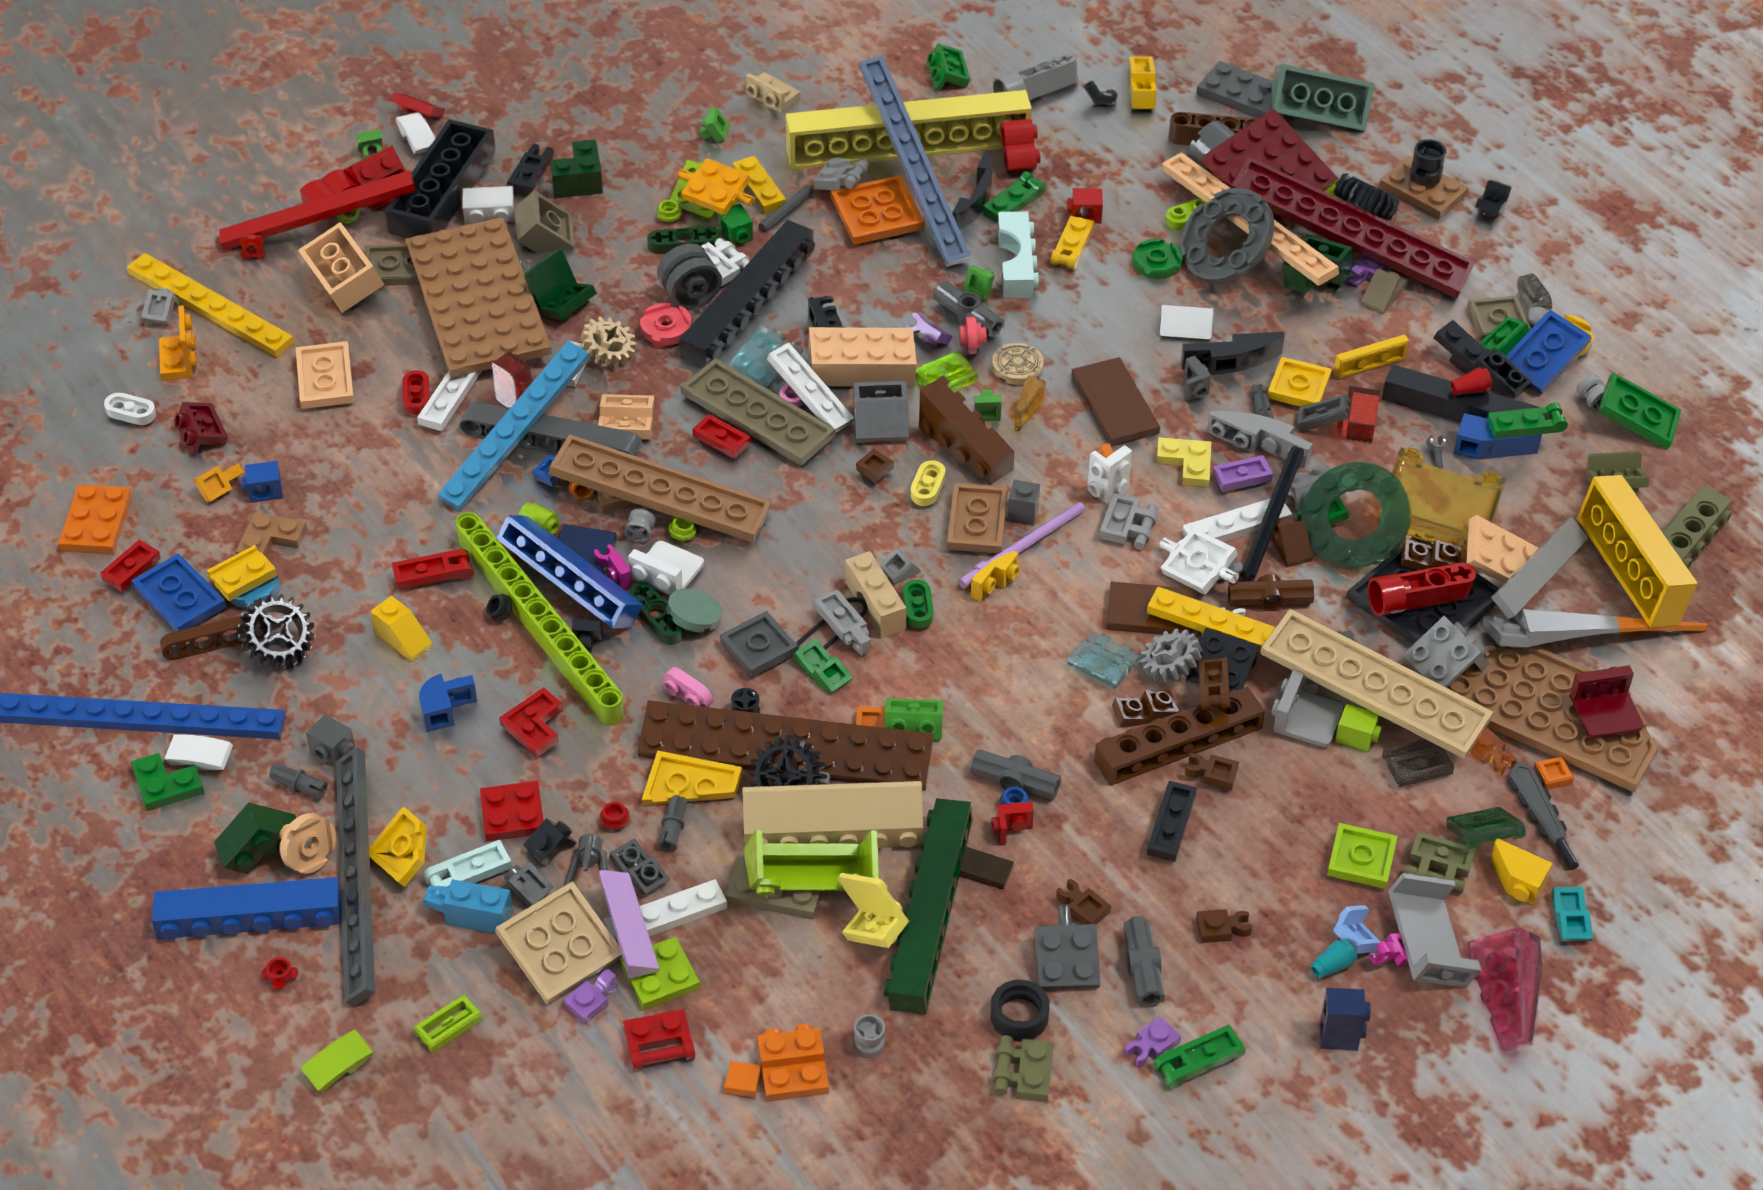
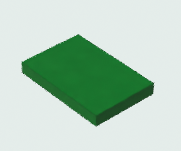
(1639, 411)

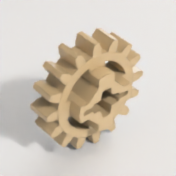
(608, 341)

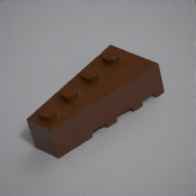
(963, 432)

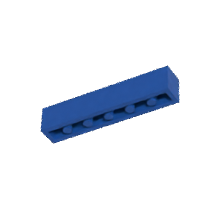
(569, 571)
(246, 908)

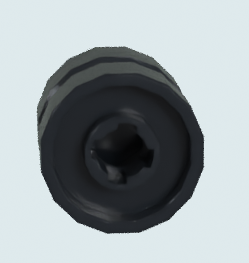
(1428, 162)

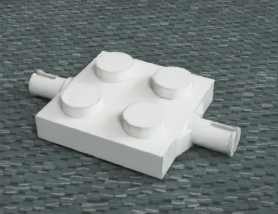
(1199, 561)

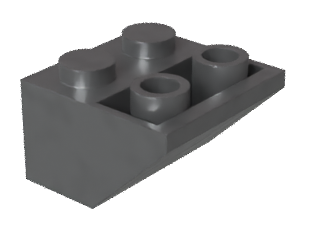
(881, 411)

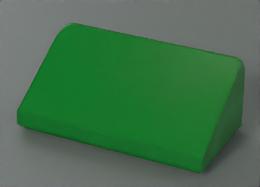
(1505, 335)

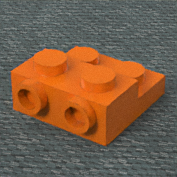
(792, 1063)

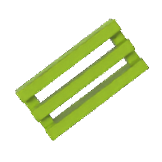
(450, 1027)

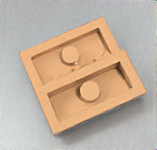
(627, 413)

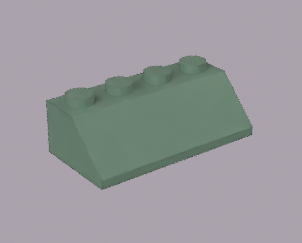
(1321, 97)

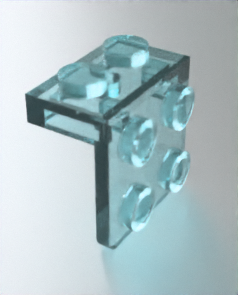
(753, 356)

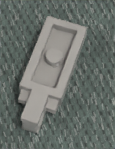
(844, 620)

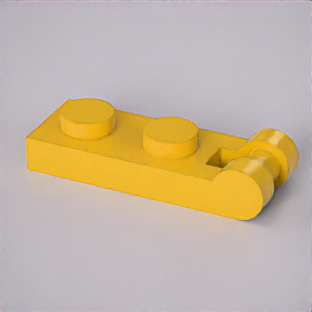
(1072, 242)

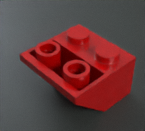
(376, 167)

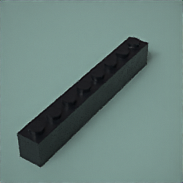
(746, 294)

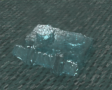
(1099, 663)

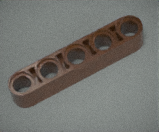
(1186, 125)

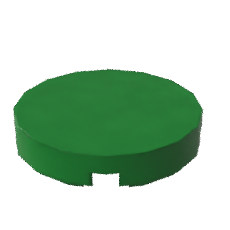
(1157, 259)

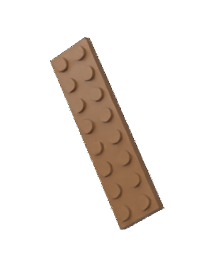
(660, 488)

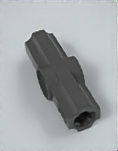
(968, 305)
(1016, 772)
(1143, 961)

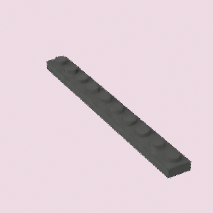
(355, 878)

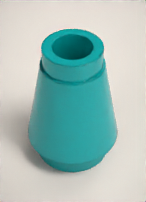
(1334, 959)

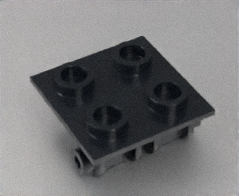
(1239, 654)

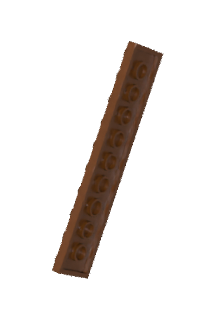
(733, 737)

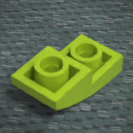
(336, 1059)

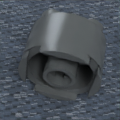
(1211, 136)

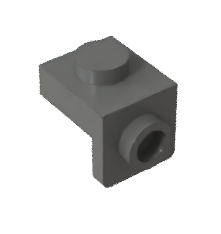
(1196, 379)

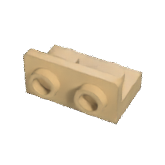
(771, 91)

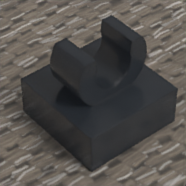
(587, 632)

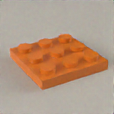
(877, 210)

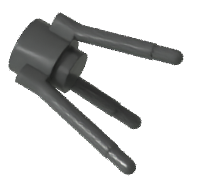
(589, 853)

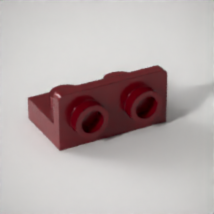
(199, 425)

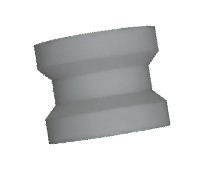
(639, 526)

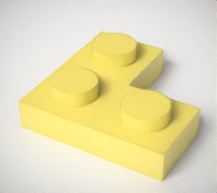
(1191, 454)

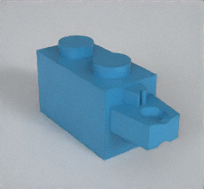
(471, 905)

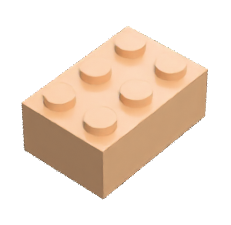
(341, 267)

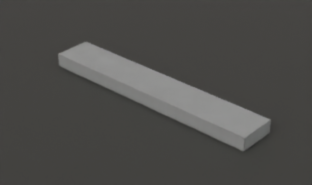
(1539, 568)

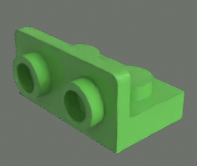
(915, 715)

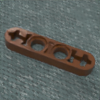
(216, 639)

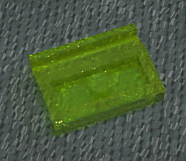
(952, 366)

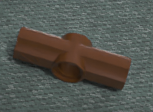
(1270, 592)

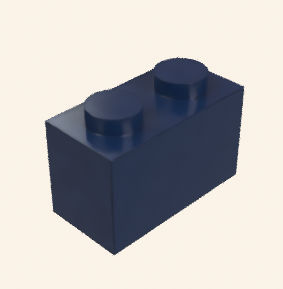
(1343, 1019)

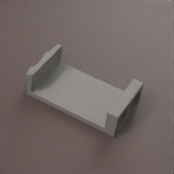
(1428, 931)

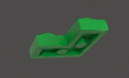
(162, 788)

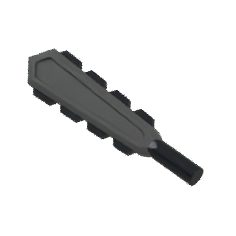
(1537, 799)

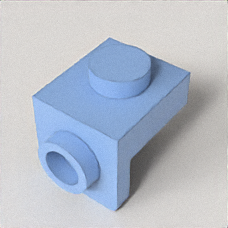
(1351, 928)

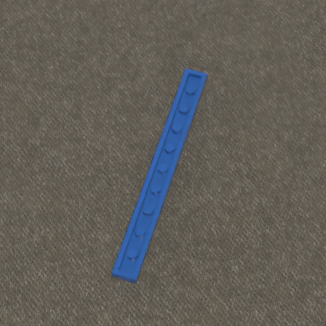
(141, 716)

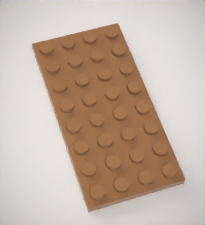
(477, 296)

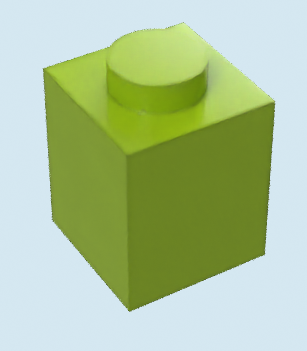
(1358, 728)

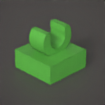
(715, 126)
(369, 140)
(979, 281)
(988, 405)

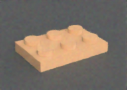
(324, 375)
(1495, 549)

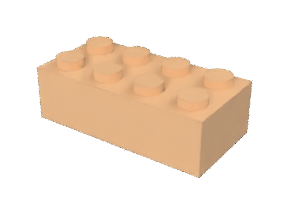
(862, 355)

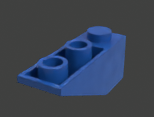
(1477, 441)

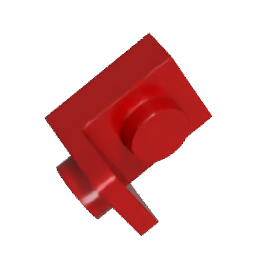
(1012, 817)

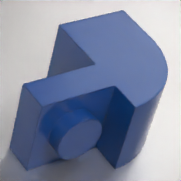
(440, 697)

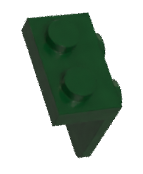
(556, 287)

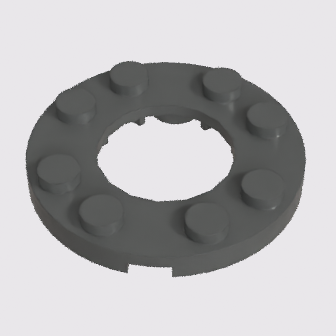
(1203, 219)

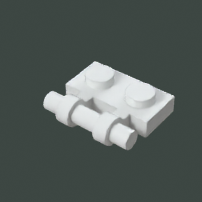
(719, 255)

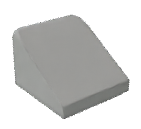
(899, 566)

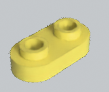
(928, 483)

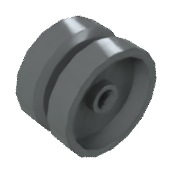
(689, 276)

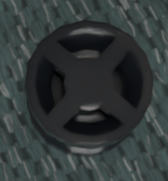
(745, 700)

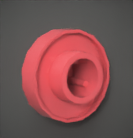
(972, 335)

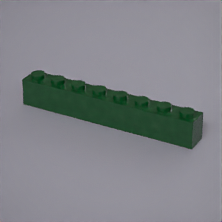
(929, 907)

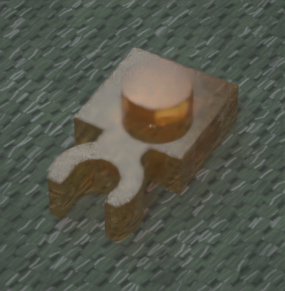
(1492, 749)

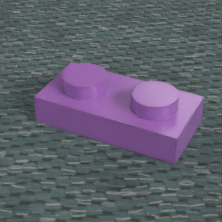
(1242, 473)

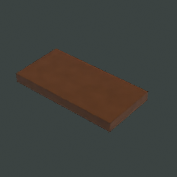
(1115, 401)

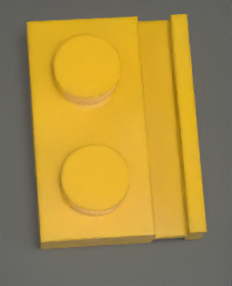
(242, 573)

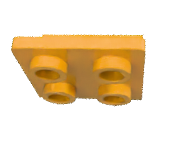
(176, 351)

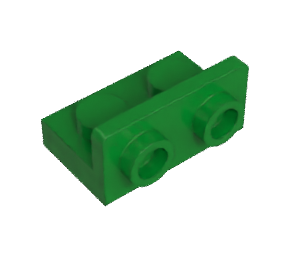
(947, 65)

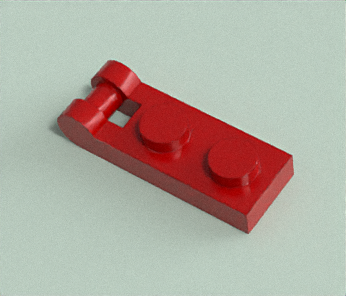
(432, 569)

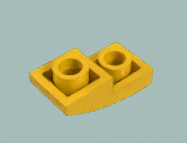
(996, 573)

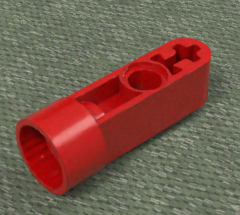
(1420, 588)

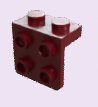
(1605, 702)

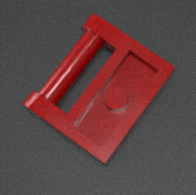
(657, 1032)

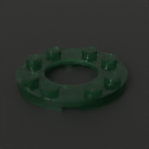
(1382, 541)

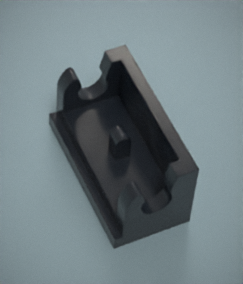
(823, 316)

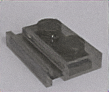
(1417, 762)

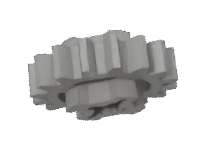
(1171, 655)

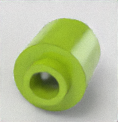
(542, 516)

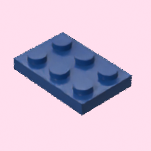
(1548, 350)
(179, 593)

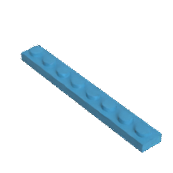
(513, 426)

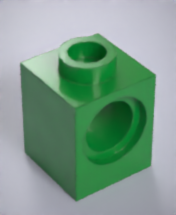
(736, 225)

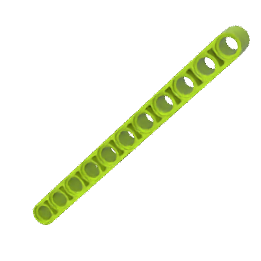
(541, 619)

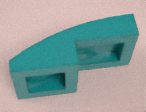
(1571, 914)

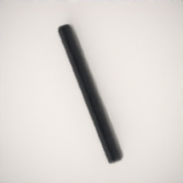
(1272, 513)

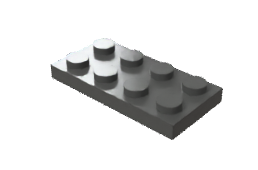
(1238, 89)

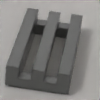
(1323, 413)

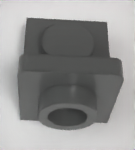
(527, 884)

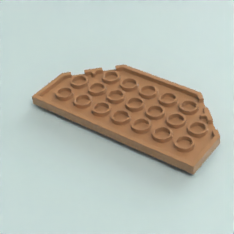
(1533, 705)

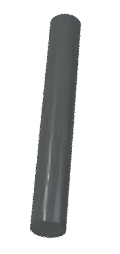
(785, 208)

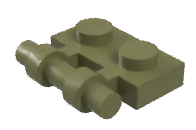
(1442, 855)
(1034, 1068)

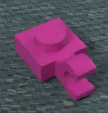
(617, 568)
(1390, 949)

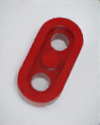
(415, 391)

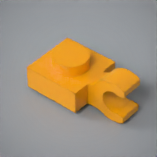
(215, 482)

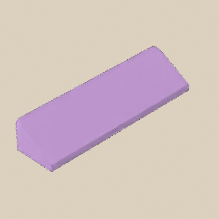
(628, 923)

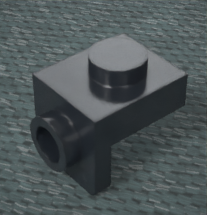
(1494, 198)
(549, 840)

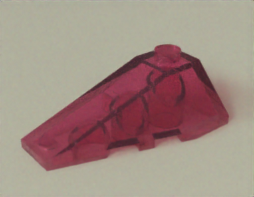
(1510, 983)

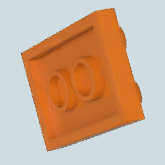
(95, 519)

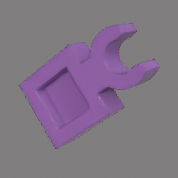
(1153, 1039)

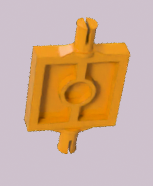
(716, 186)

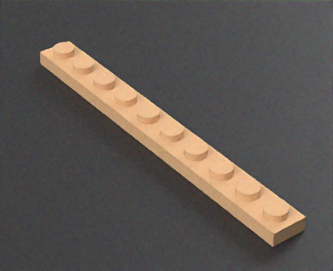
(1284, 242)

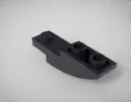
(1240, 354)
(1470, 354)

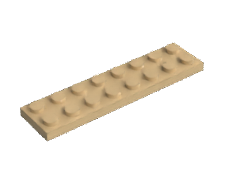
(1377, 683)

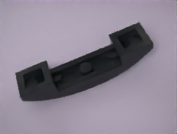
(969, 209)

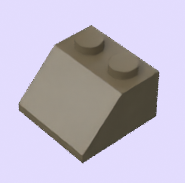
(543, 225)

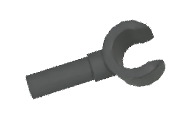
(1437, 449)

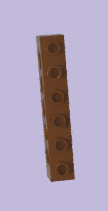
(1177, 736)

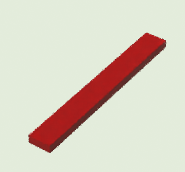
(319, 209)

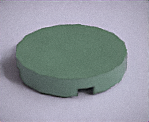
(694, 610)

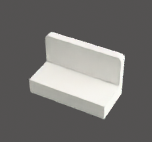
(1186, 322)

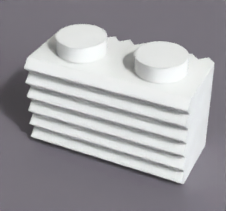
(488, 204)

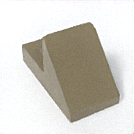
(1384, 290)

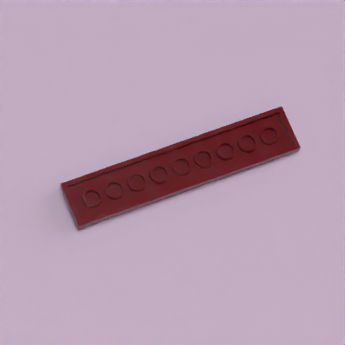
(1356, 228)

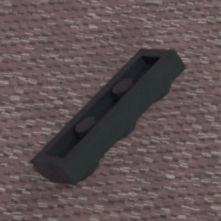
(1172, 821)

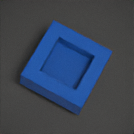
(541, 472)

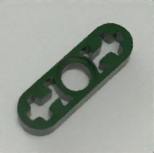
(660, 242)
(657, 624)

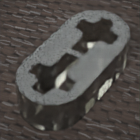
(1534, 292)

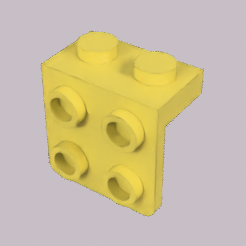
(879, 915)

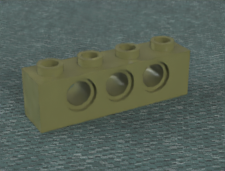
(1698, 523)

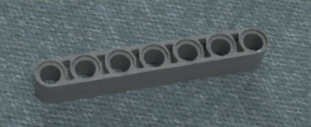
(549, 431)

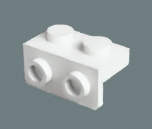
(1109, 474)

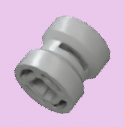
(1592, 390)
(869, 1035)

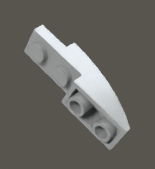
(1255, 431)

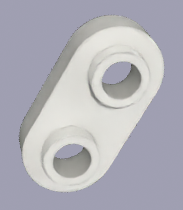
(130, 408)

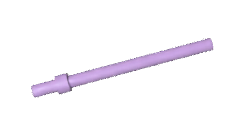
(1028, 540)

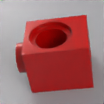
(1086, 204)

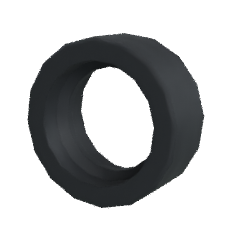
(1020, 990)

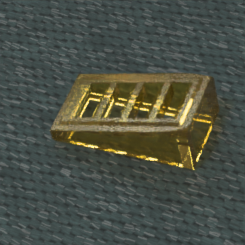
(1030, 401)

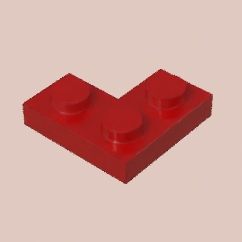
(528, 721)

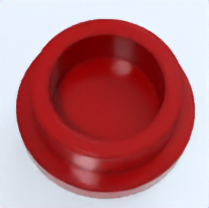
(614, 816)

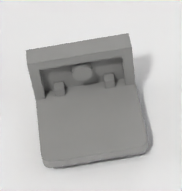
(1446, 653)
(1305, 714)

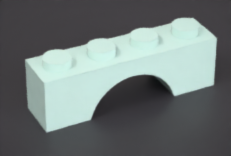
(1018, 274)

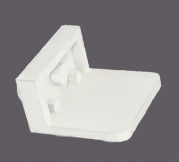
(665, 567)

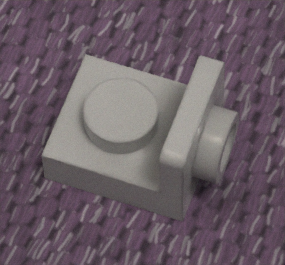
(159, 306)

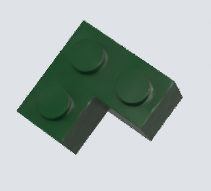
(578, 174)
(1335, 252)
(251, 837)

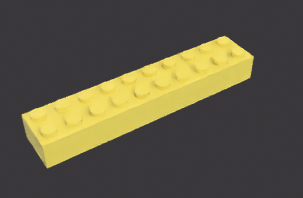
(941, 124)

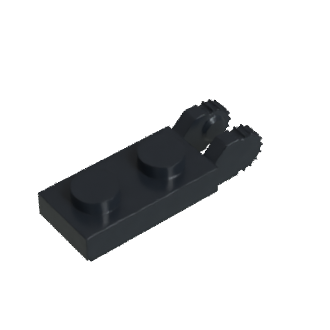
(530, 169)

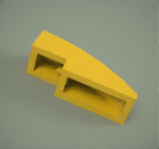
(1142, 82)

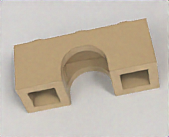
(884, 605)

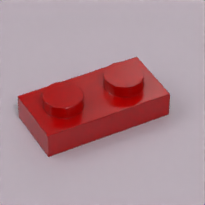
(409, 103)
(721, 436)
(130, 565)

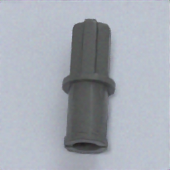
(297, 780)
(672, 823)

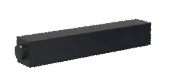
(1436, 397)

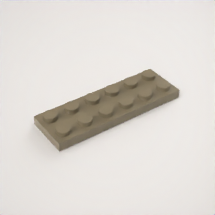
(758, 411)

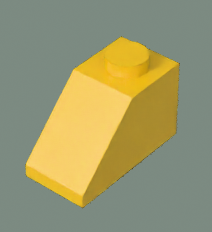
(400, 628)
(1519, 871)

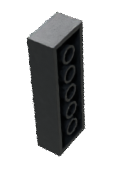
(446, 168)

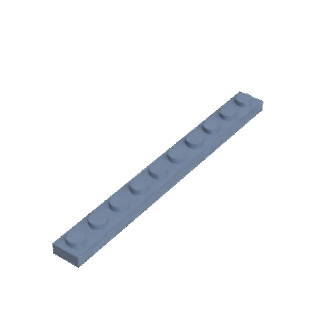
(914, 161)

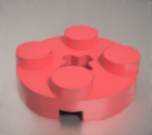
(677, 324)

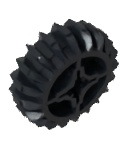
(1366, 196)
(268, 623)
(787, 763)

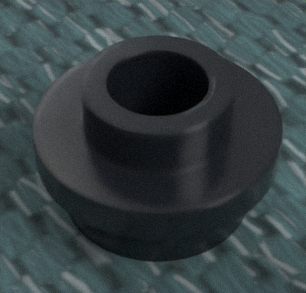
(499, 607)

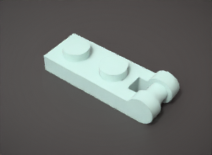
(470, 866)

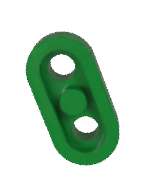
(918, 604)

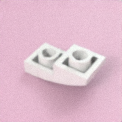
(416, 131)
(201, 751)

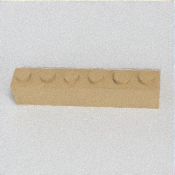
(835, 813)

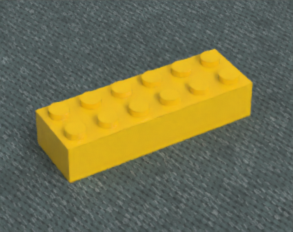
(1636, 551)

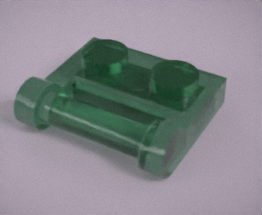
(1485, 826)

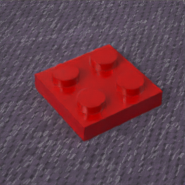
(511, 810)

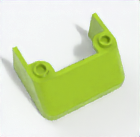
(807, 866)

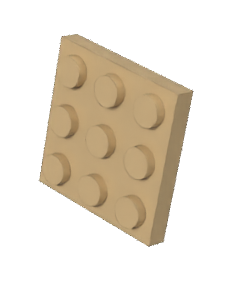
(559, 942)

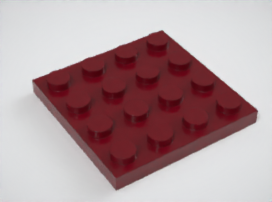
(1274, 144)

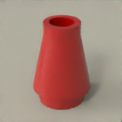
(1473, 382)

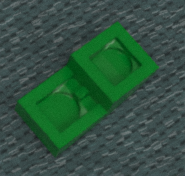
(821, 667)

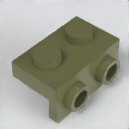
(1618, 463)

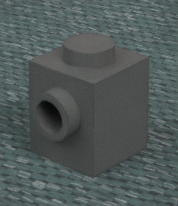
(1023, 502)
(330, 739)

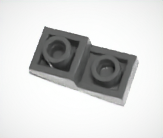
(643, 870)

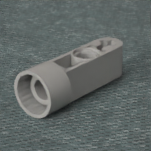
(1040, 77)

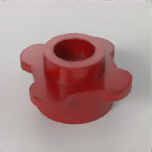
(252, 240)
(276, 966)

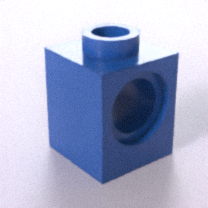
(262, 481)

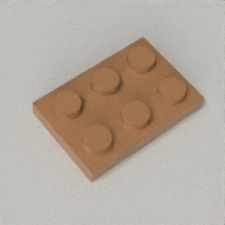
(1432, 199)
(977, 518)

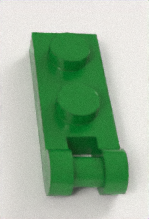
(1015, 196)
(1527, 421)
(1199, 1056)

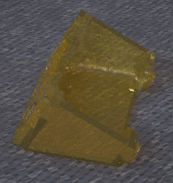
(1444, 499)

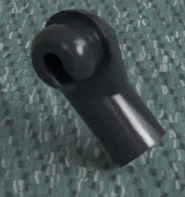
(1099, 97)

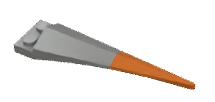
(1540, 627)

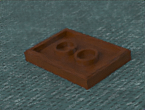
(1129, 609)

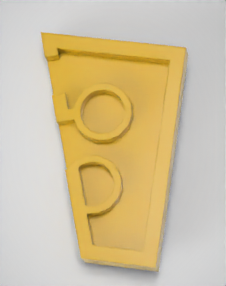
(689, 778)

